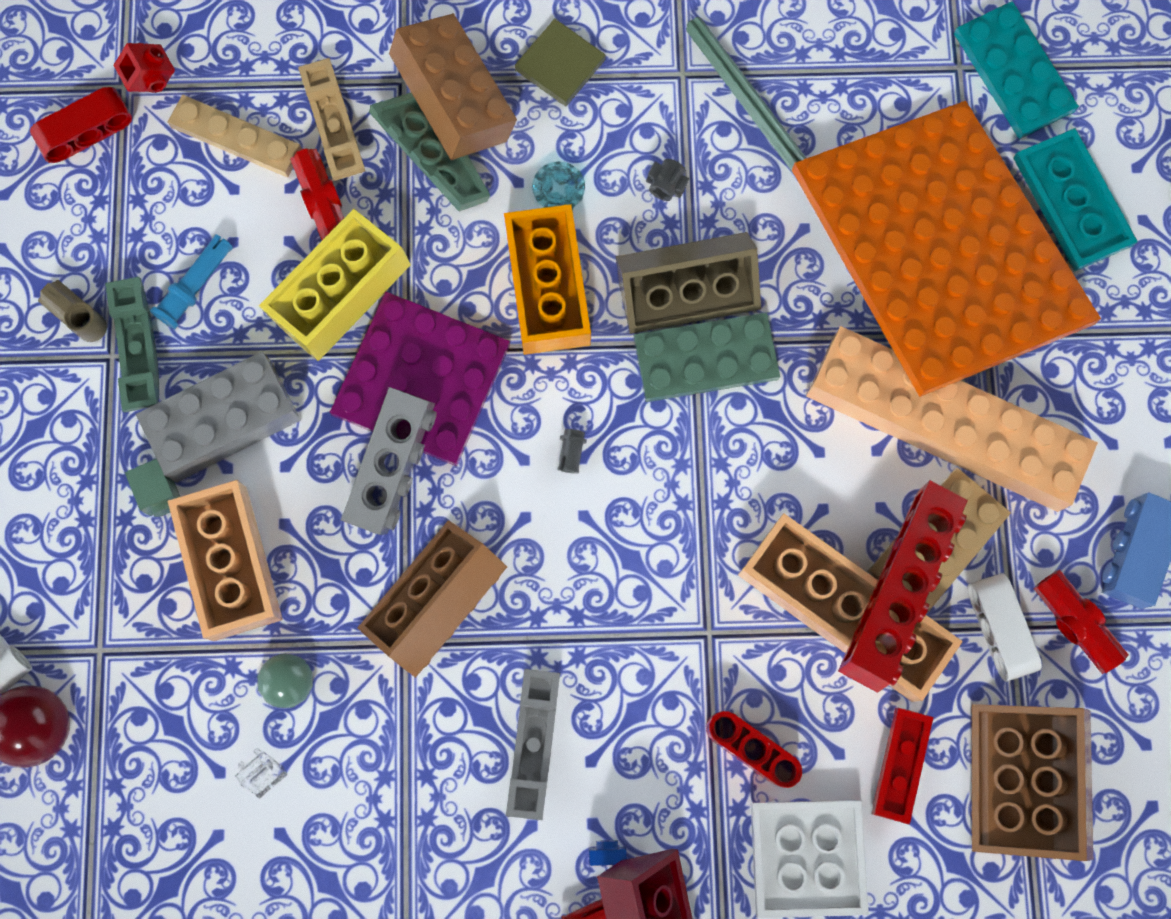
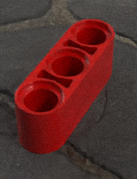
(80, 124)
(770, 755)

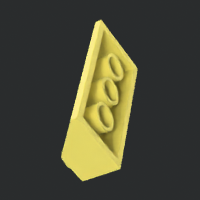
(336, 284)

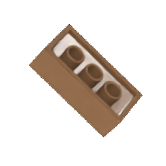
(432, 598)

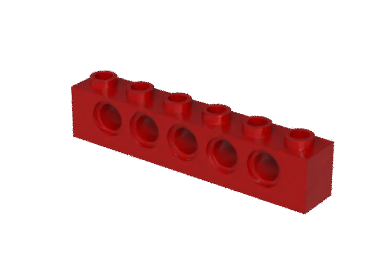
(863, 659)

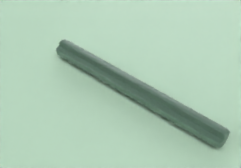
(744, 92)

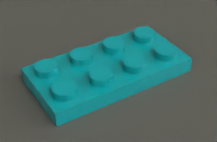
(1016, 70)
(1075, 199)

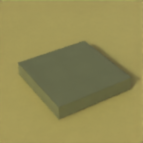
(560, 62)

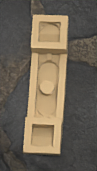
(331, 119)

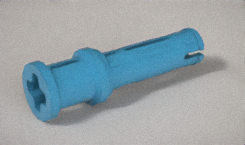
(182, 294)

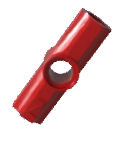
(317, 191)
(1081, 621)

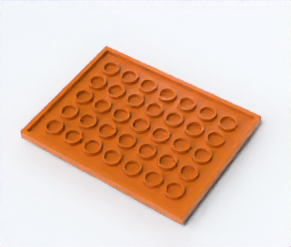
(944, 247)

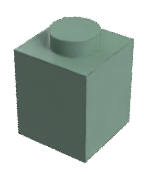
(152, 488)

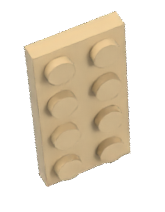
(982, 521)

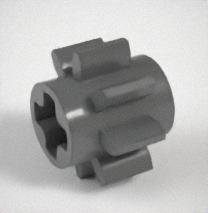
(667, 179)

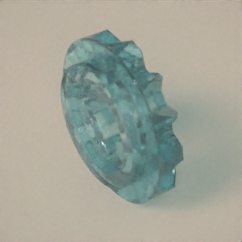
(562, 174)

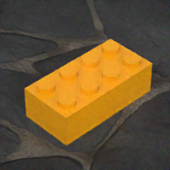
(547, 279)

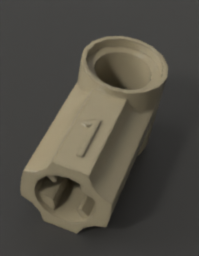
(72, 311)

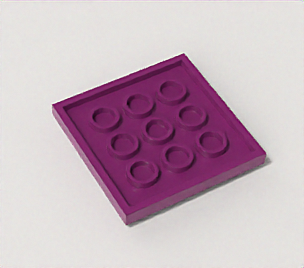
(427, 358)

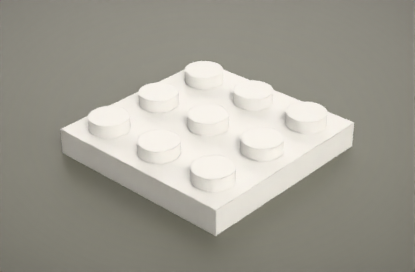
(809, 859)

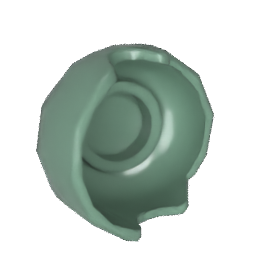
(285, 680)

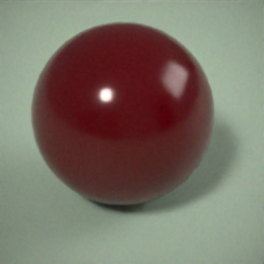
(31, 726)

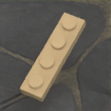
(233, 135)

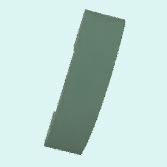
(135, 344)

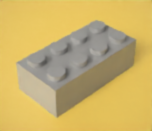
(218, 417)

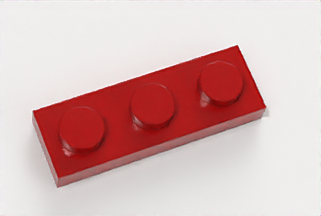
(902, 765)

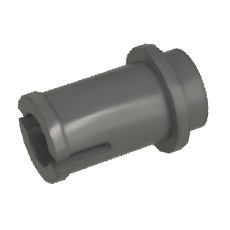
(571, 451)

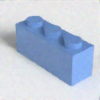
(1140, 553)

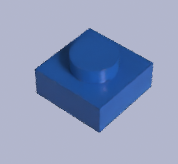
(606, 853)

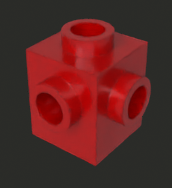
(144, 67)

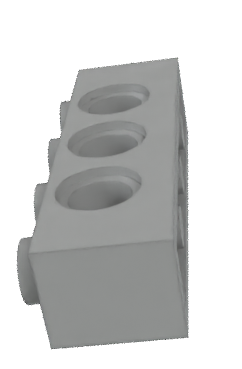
(361, 507)

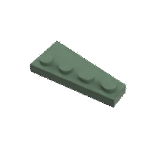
(412, 132)

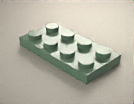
(706, 357)

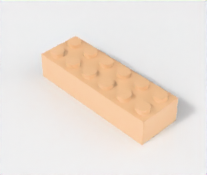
(831, 596)

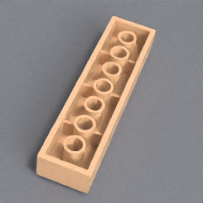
(954, 422)

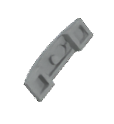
(533, 745)

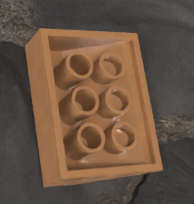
(1032, 781)

